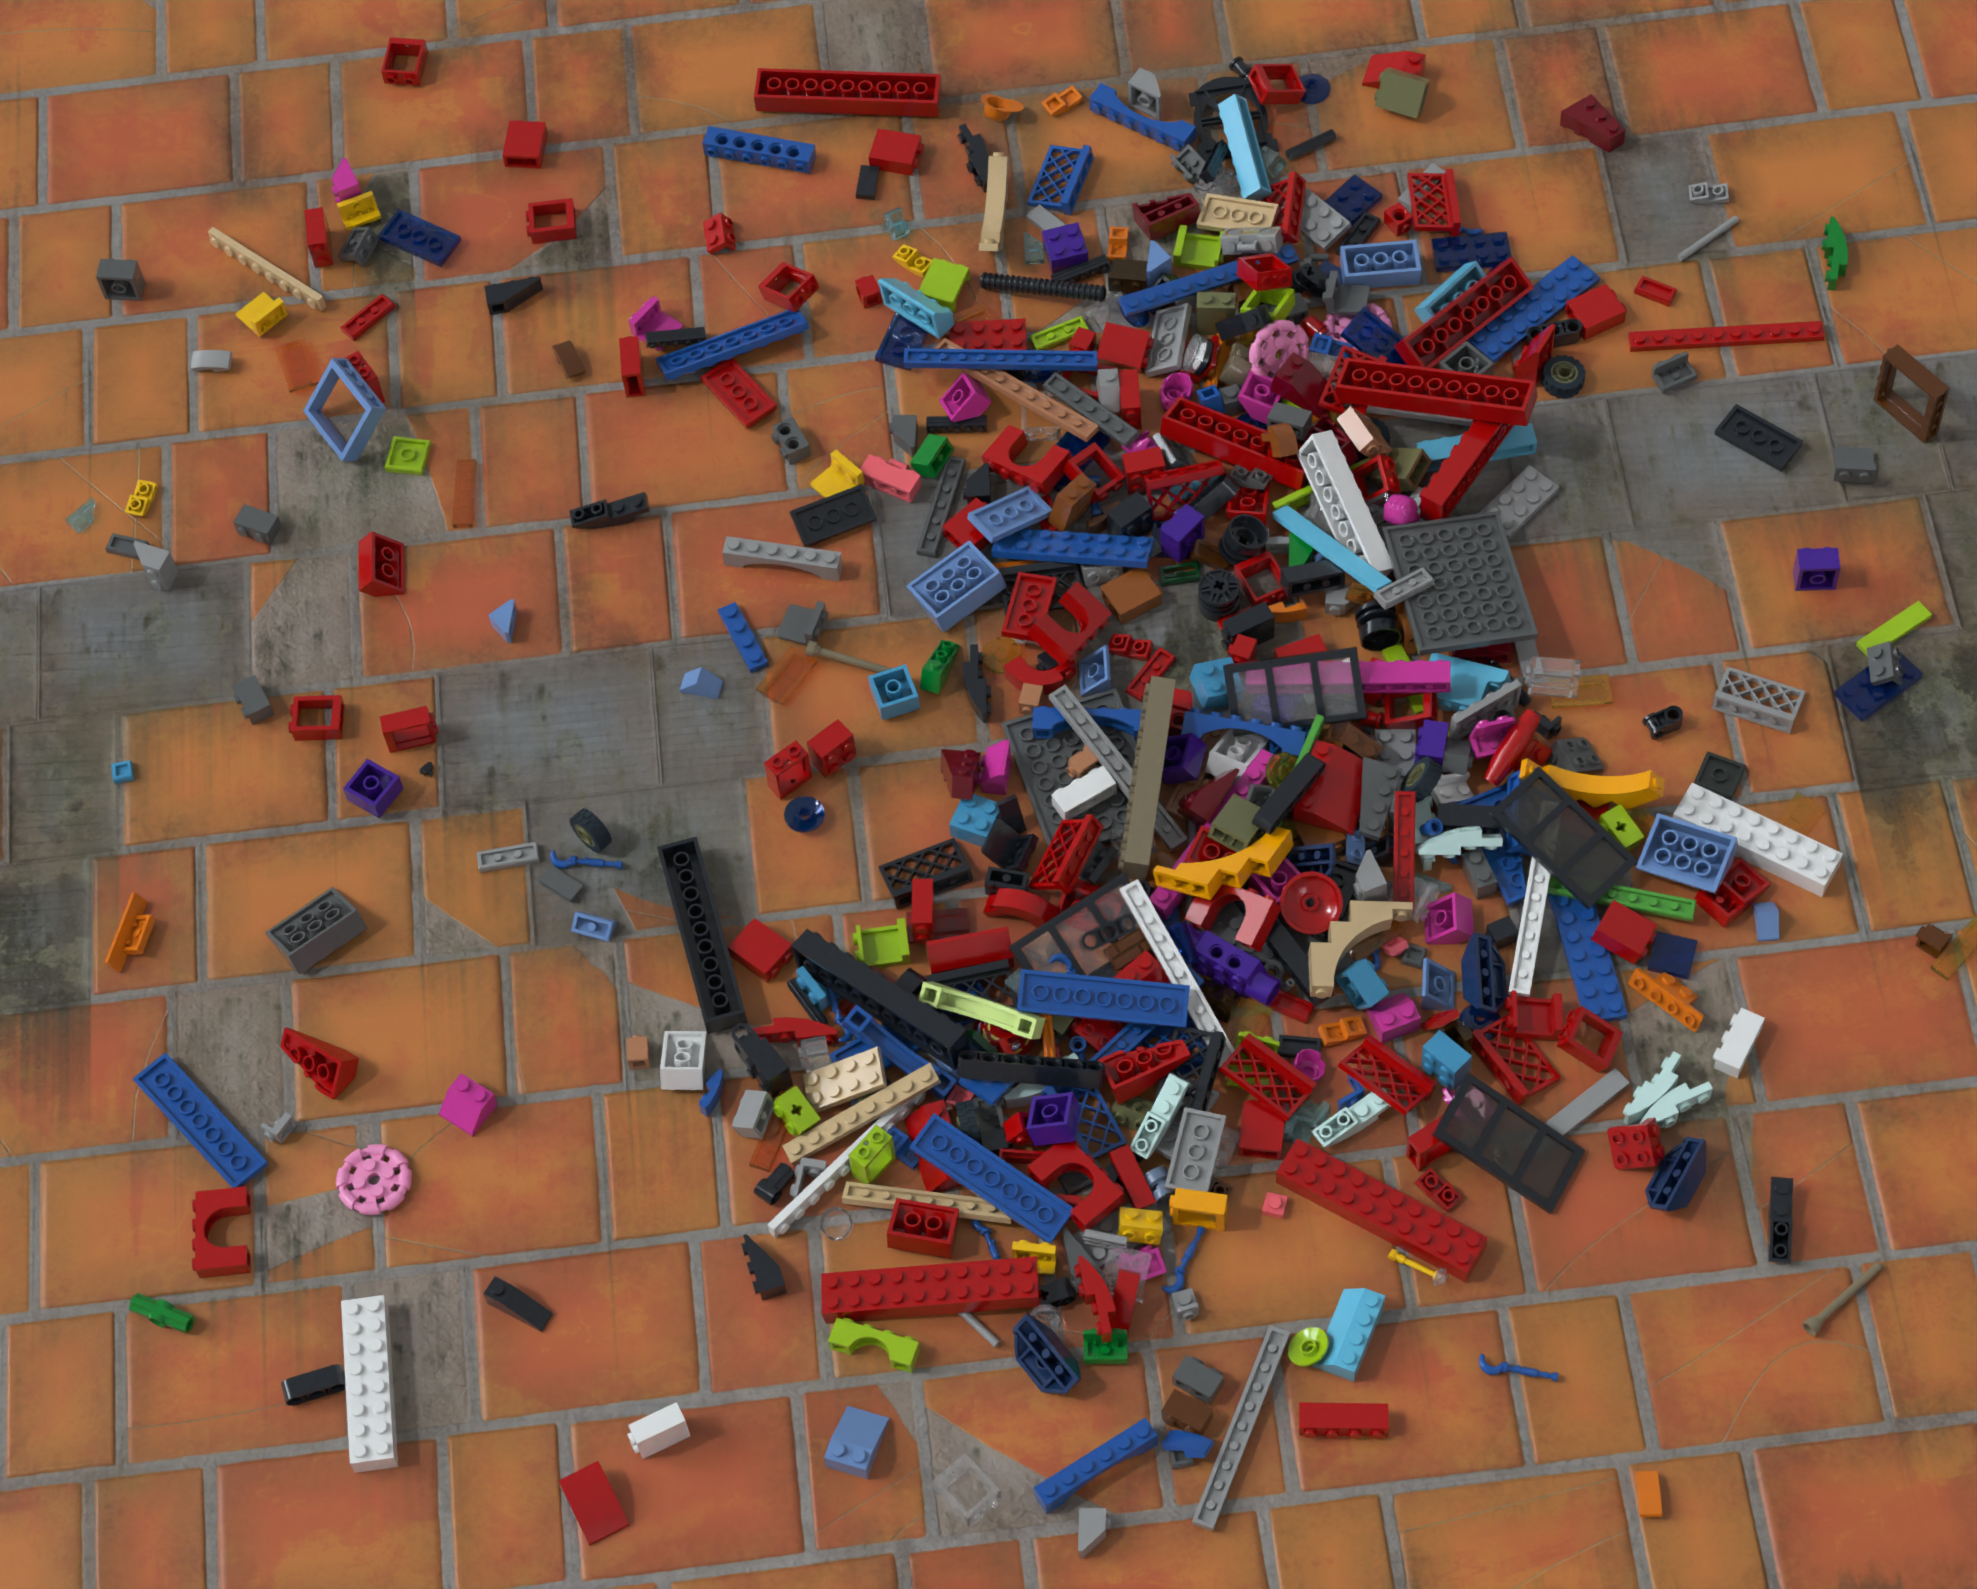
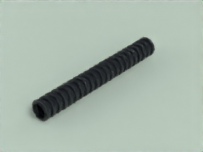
(1044, 287)

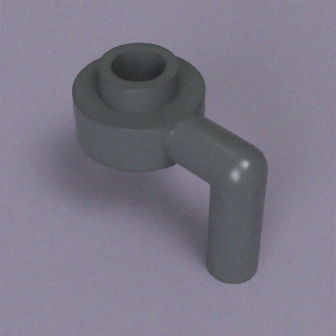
(1310, 257)
(1278, 971)

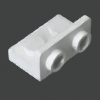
(1451, 789)

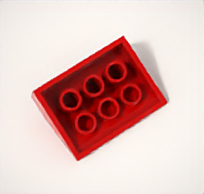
(1336, 795)

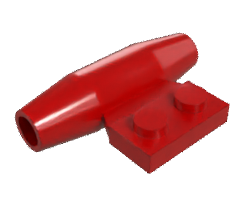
(1517, 746)

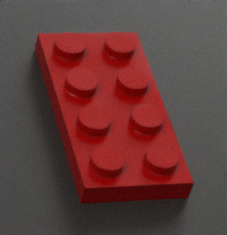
(990, 334)
(738, 393)
(1028, 603)

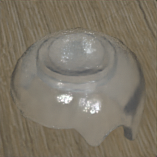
(836, 1224)
(1048, 1315)

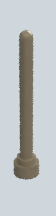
(814, 649)
(1813, 1324)

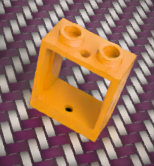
(1199, 1209)

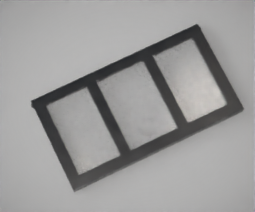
(1297, 689)
(1064, 931)

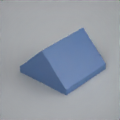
(1158, 263)
(1095, 672)
(1437, 987)

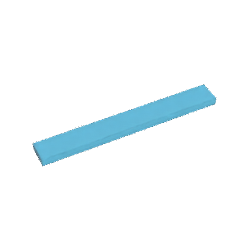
(1331, 548)

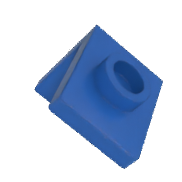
(1353, 1097)

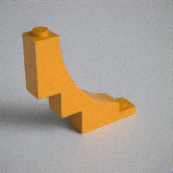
(1599, 790)
(1206, 877)

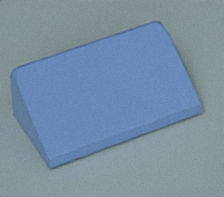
(593, 926)

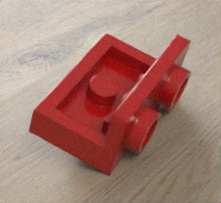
(719, 233)

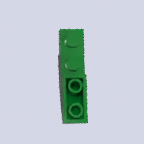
(1835, 251)

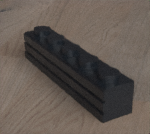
(1214, 161)
(1083, 270)
(674, 337)
(944, 425)

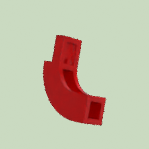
(1020, 672)
(1020, 904)

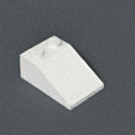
(1234, 753)
(683, 1060)

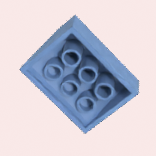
(957, 586)
(1687, 853)

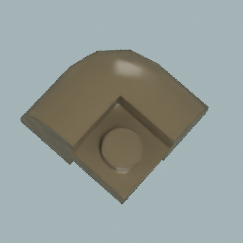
(1238, 365)

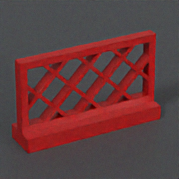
(1449, 197)
(1293, 206)
(1338, 406)
(1179, 476)
(1073, 860)
(1393, 1067)
(1277, 1068)
(1502, 1072)

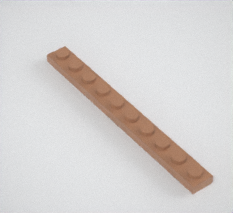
(1030, 398)

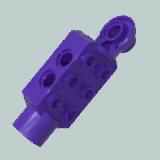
(1233, 967)

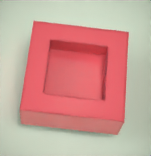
(1395, 947)
(959, 1094)
(1274, 1205)

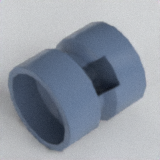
(1156, 1181)

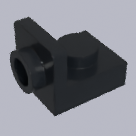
(1547, 728)

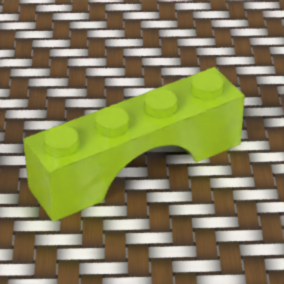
(849, 1336)

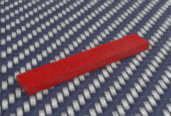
(1404, 846)

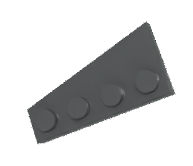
(1377, 792)

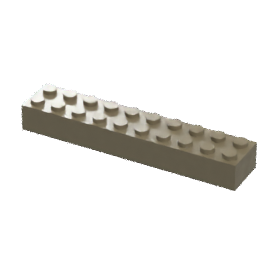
(1146, 778)

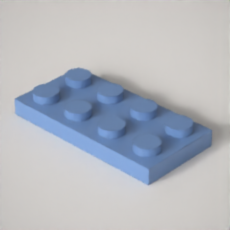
(1009, 514)

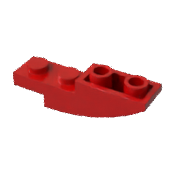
(789, 1028)
(1098, 1295)

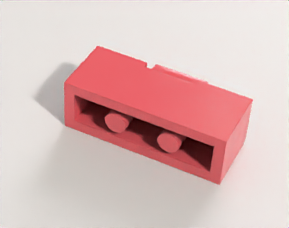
(891, 477)

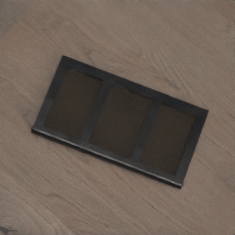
(1563, 837)
(1508, 1142)

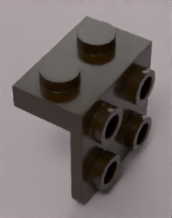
(1127, 276)

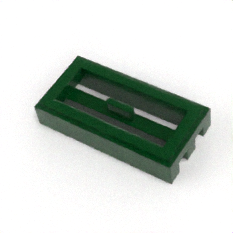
(1180, 576)

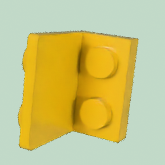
(262, 313)
(838, 477)

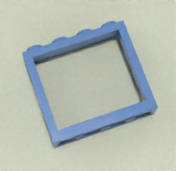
(363, 393)

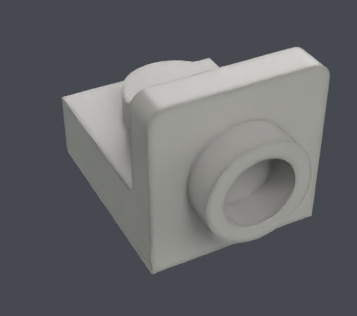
(1277, 544)
(281, 1129)
(1185, 1304)

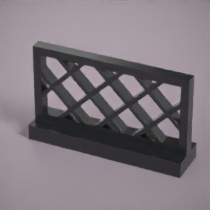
(1050, 569)
(944, 881)
(973, 974)
(1208, 1069)

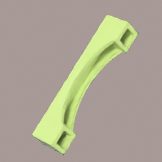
(973, 1006)

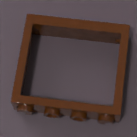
(1921, 426)

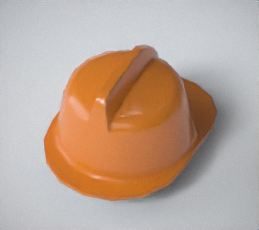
(998, 107)

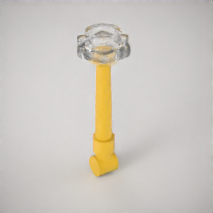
(1438, 1276)

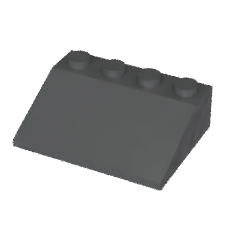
(316, 930)

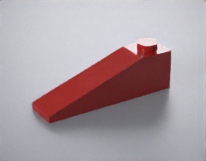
(1250, 502)
(322, 1062)
(1137, 1070)

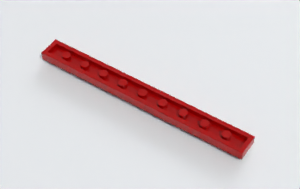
(1726, 336)

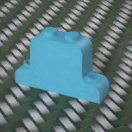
(1469, 682)

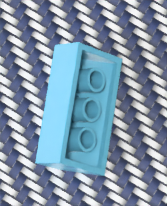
(1450, 289)
(916, 306)
(1351, 1332)

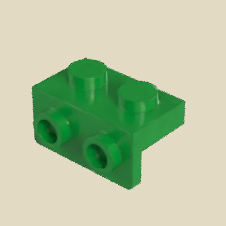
(1105, 1353)

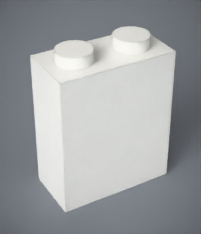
(658, 1431)

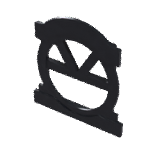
(1206, 95)

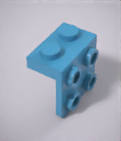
(816, 991)

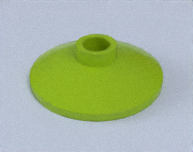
(1308, 1346)

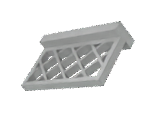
(1754, 710)

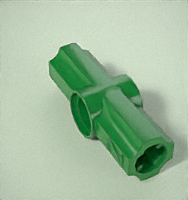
(161, 1313)

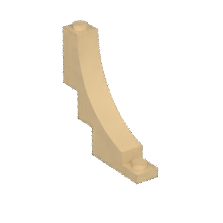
(995, 203)
(1363, 921)

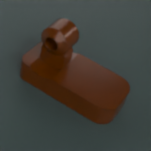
(1207, 554)

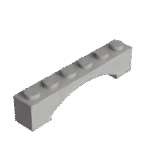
(743, 552)

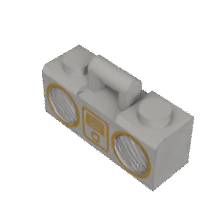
(1251, 240)

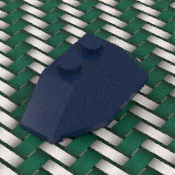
(1314, 858)
(1483, 974)
(1678, 1176)
(1044, 1356)

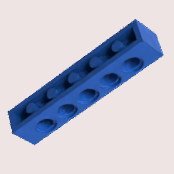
(759, 149)

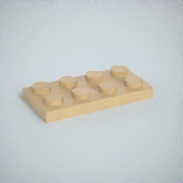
(1231, 212)
(845, 1080)

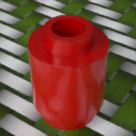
(1313, 325)

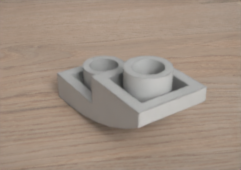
(1705, 194)
(211, 359)

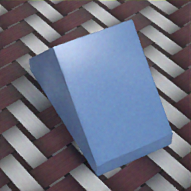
(504, 619)
(701, 683)
(1766, 921)

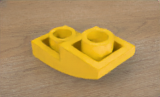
(912, 261)
(142, 499)

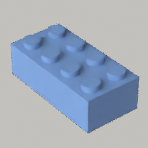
(1381, 264)

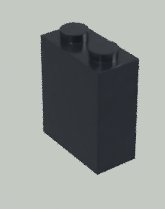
(1254, 623)

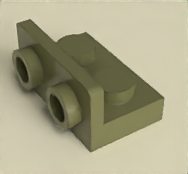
(1131, 1112)

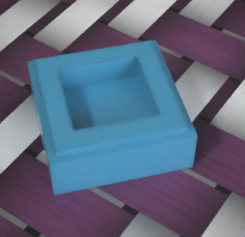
(122, 772)

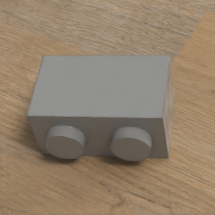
(753, 1114)

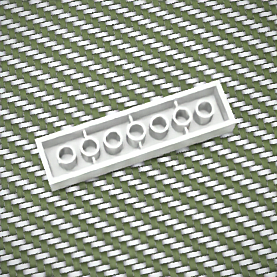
(1342, 500)
(1763, 840)
(369, 1384)

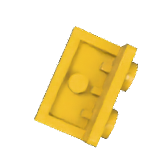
(359, 210)
(1140, 1225)
(1045, 1253)

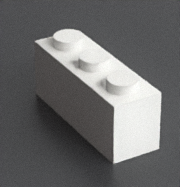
(1084, 793)
(1738, 1042)

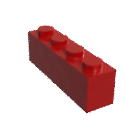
(1343, 1420)

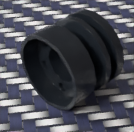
(1242, 539)
(1218, 594)
(1377, 626)

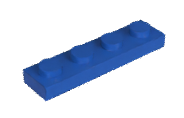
(743, 637)

